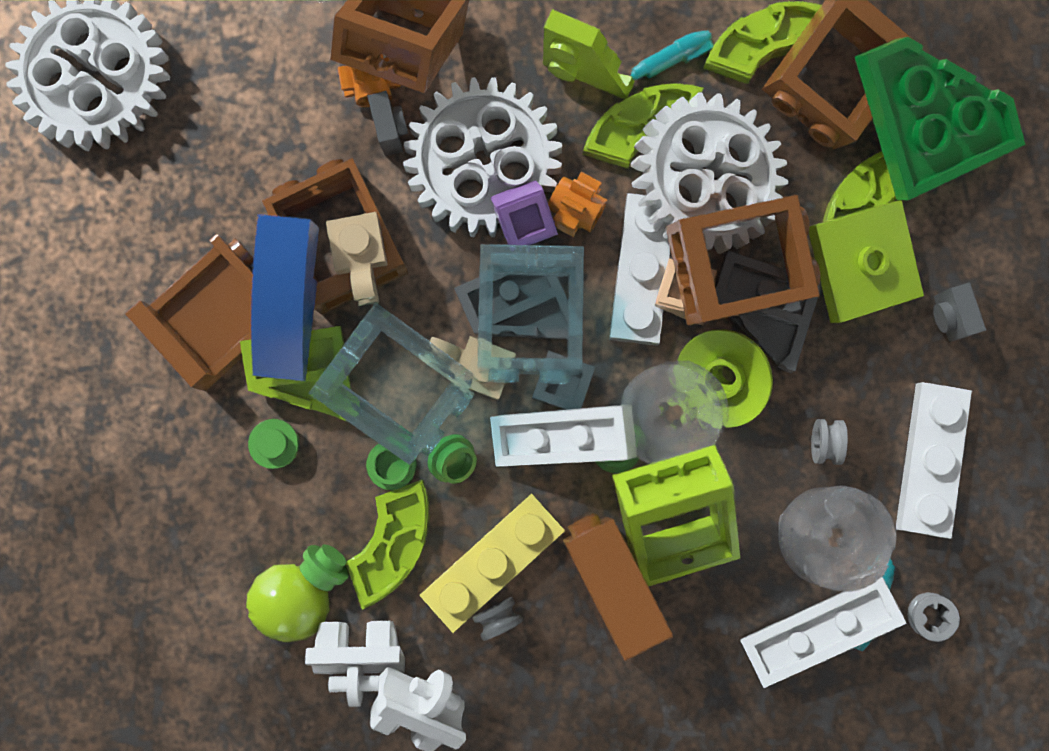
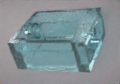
(531, 261)
(371, 420)

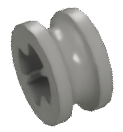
(829, 442)
(948, 614)

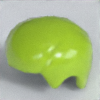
(286, 604)

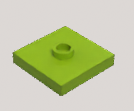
(865, 261)

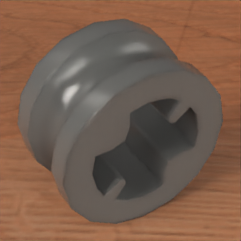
(498, 619)

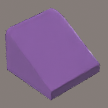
(524, 214)

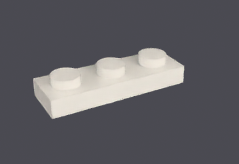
(639, 276)
(564, 436)
(933, 460)
(822, 632)

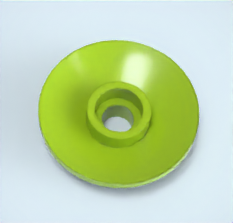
(752, 369)

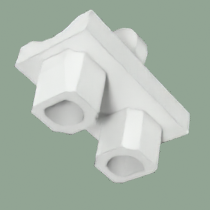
(335, 657)
(421, 706)

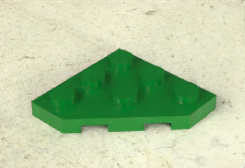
(933, 116)

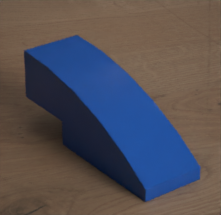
(283, 296)

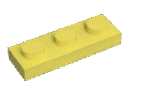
(492, 563)

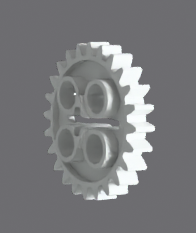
(63, 107)
(465, 118)
(710, 131)

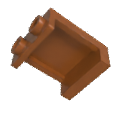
(202, 315)

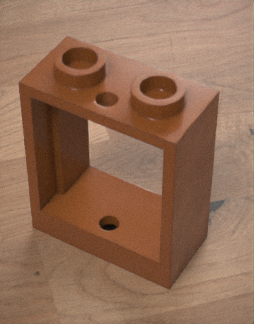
(865, 29)
(412, 56)
(330, 181)
(694, 267)
(616, 585)

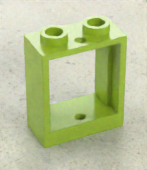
(670, 490)

